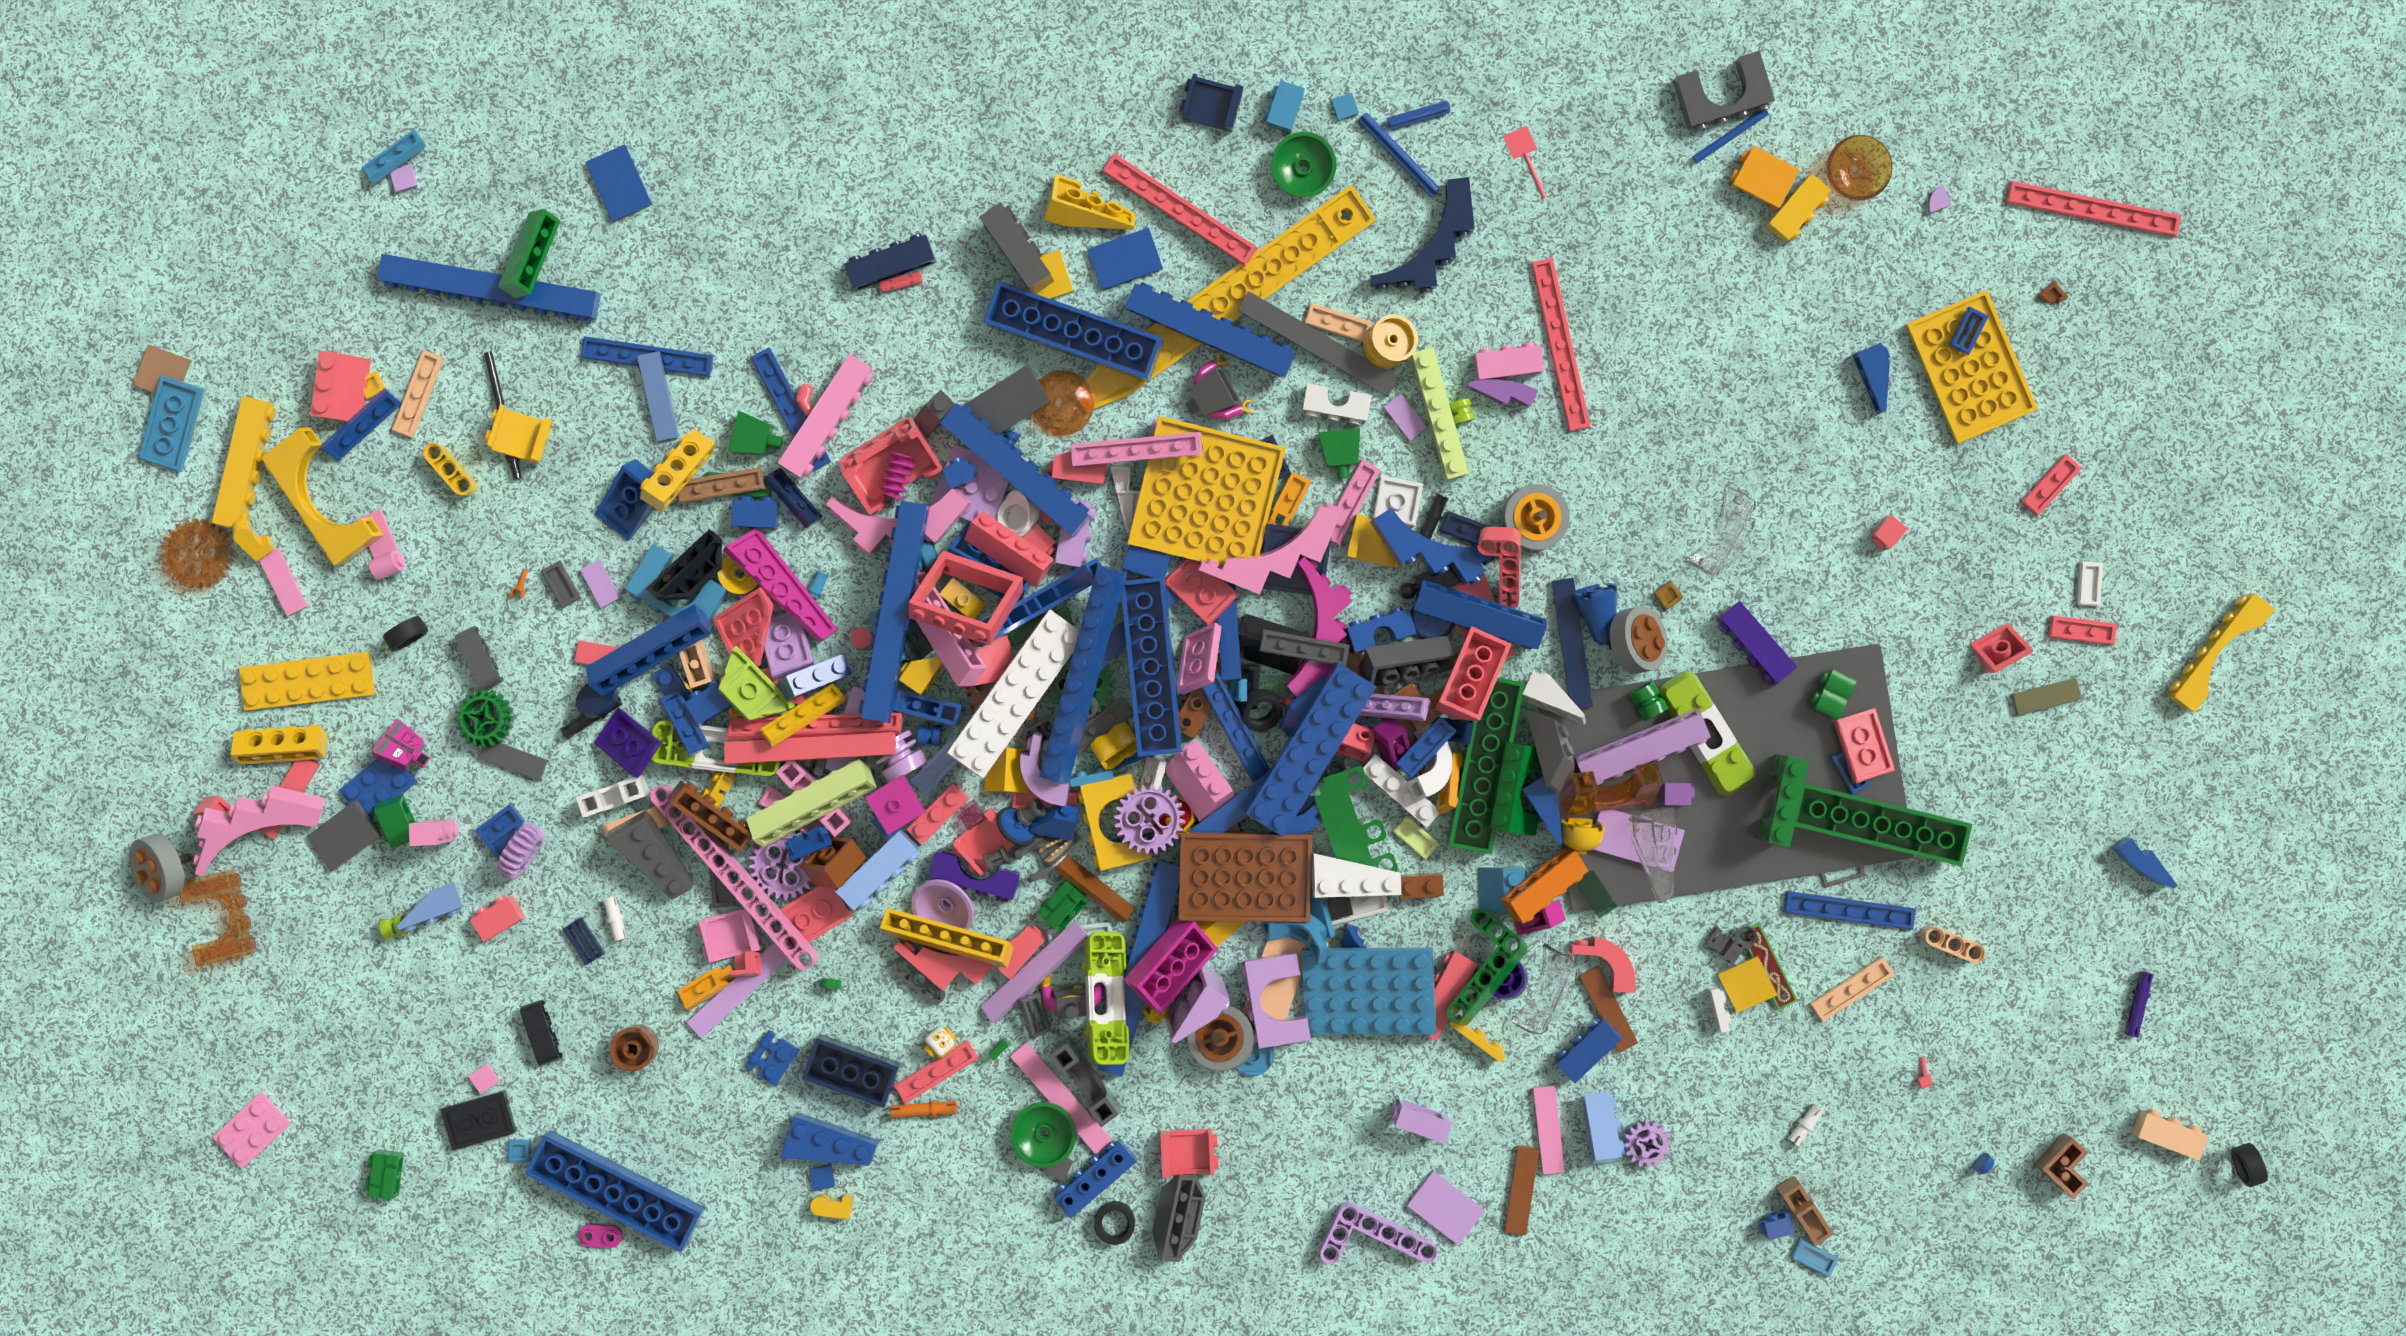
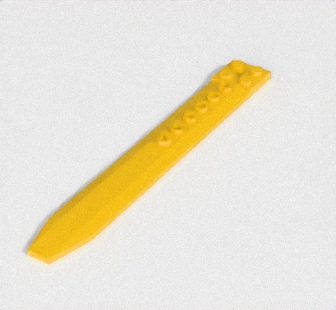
(1263, 276)

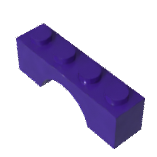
(948, 868)

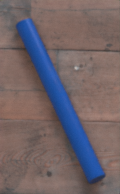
(1729, 136)

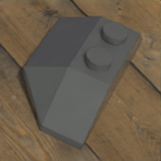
(1552, 750)
(1178, 1217)

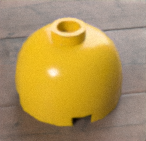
(1582, 834)

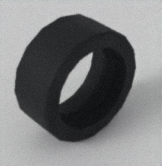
(405, 633)
(1266, 722)
(2249, 1165)
(1114, 1239)

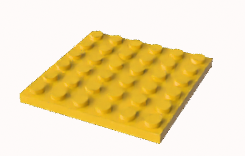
(1209, 501)

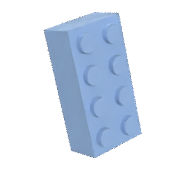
(878, 869)

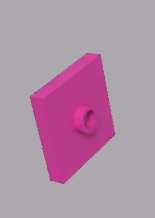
(895, 804)

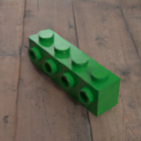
(529, 253)

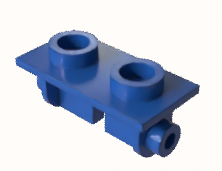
(817, 840)

